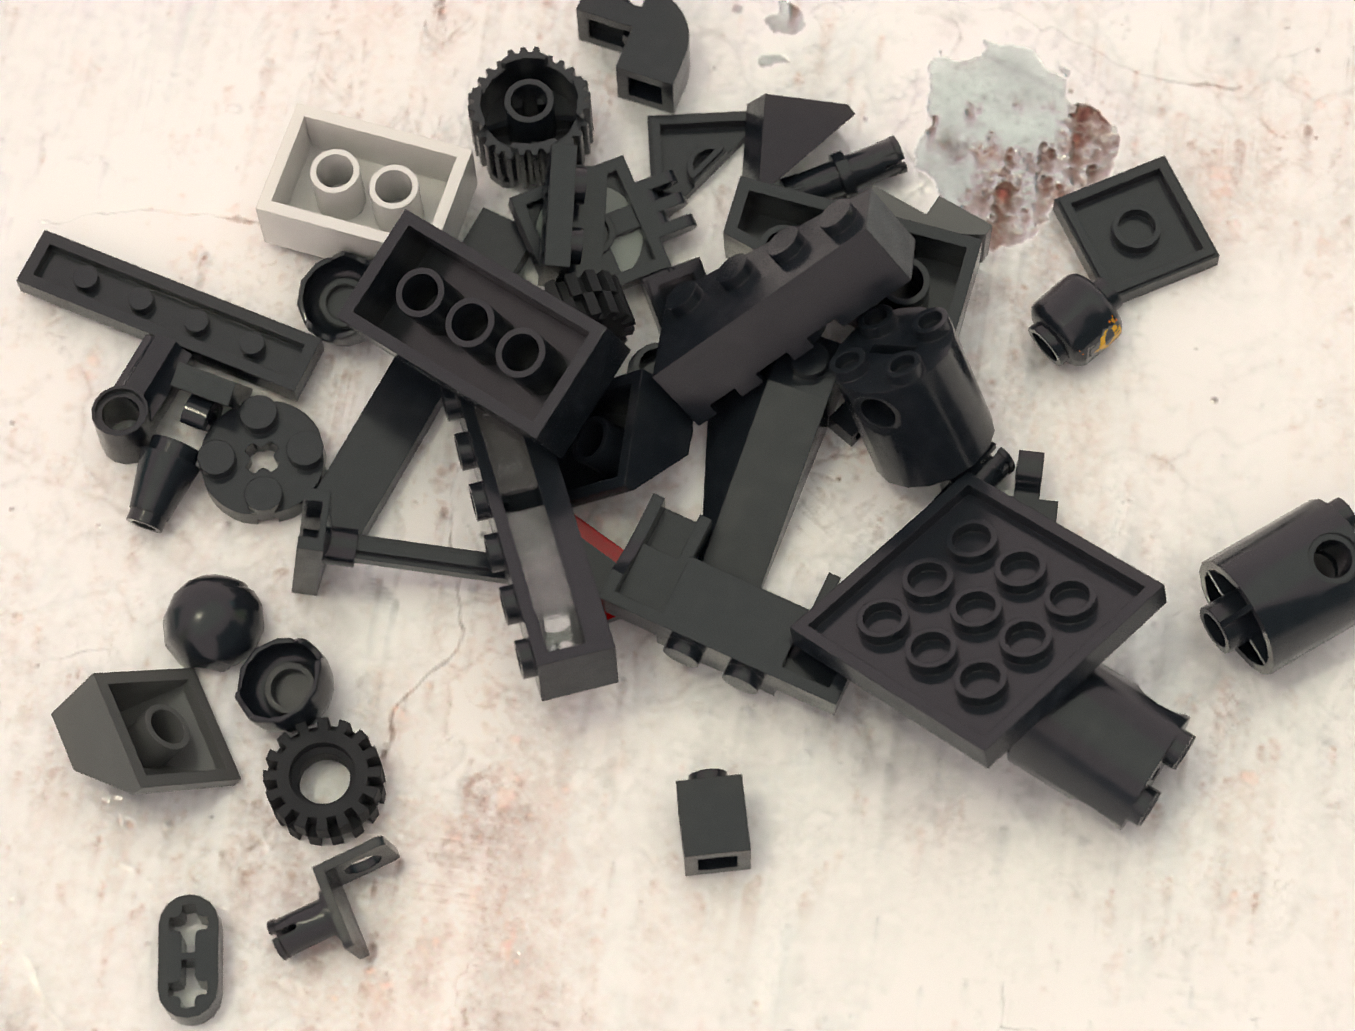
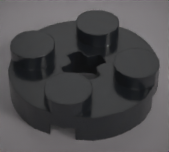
(257, 427)

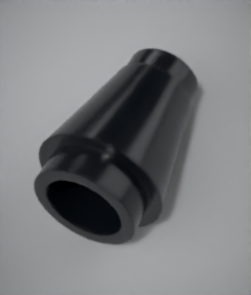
(161, 481)

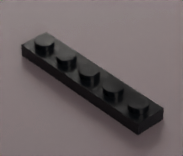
(150, 304)

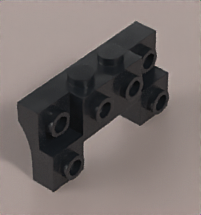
(713, 614)

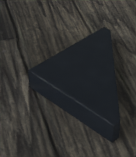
(693, 146)

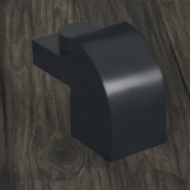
(651, 45)

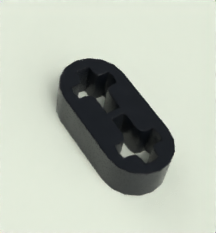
(206, 960)

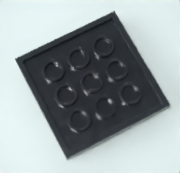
(978, 618)

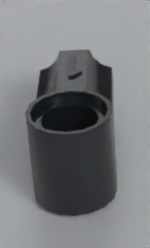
(139, 395)

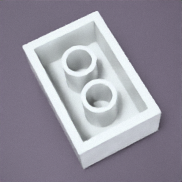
(350, 180)

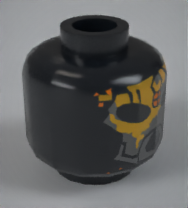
(1076, 320)

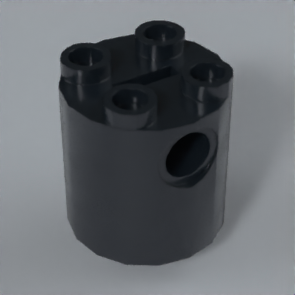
(913, 395)
(1283, 586)
(1105, 746)

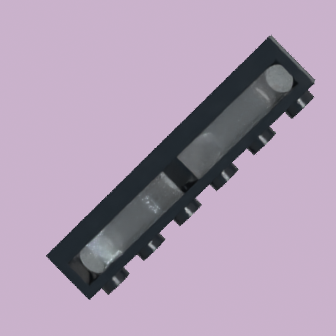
(541, 554)

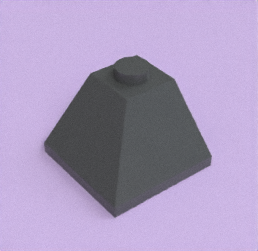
(145, 732)

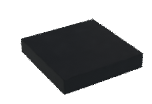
(1136, 230)

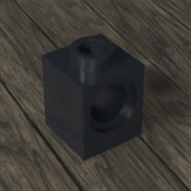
(713, 822)

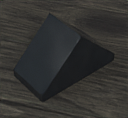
(785, 131)

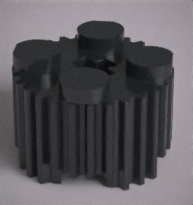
(524, 111)

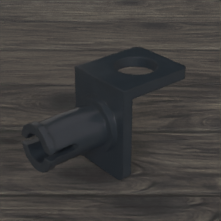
(332, 911)

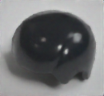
(324, 294)
(213, 622)
(285, 685)

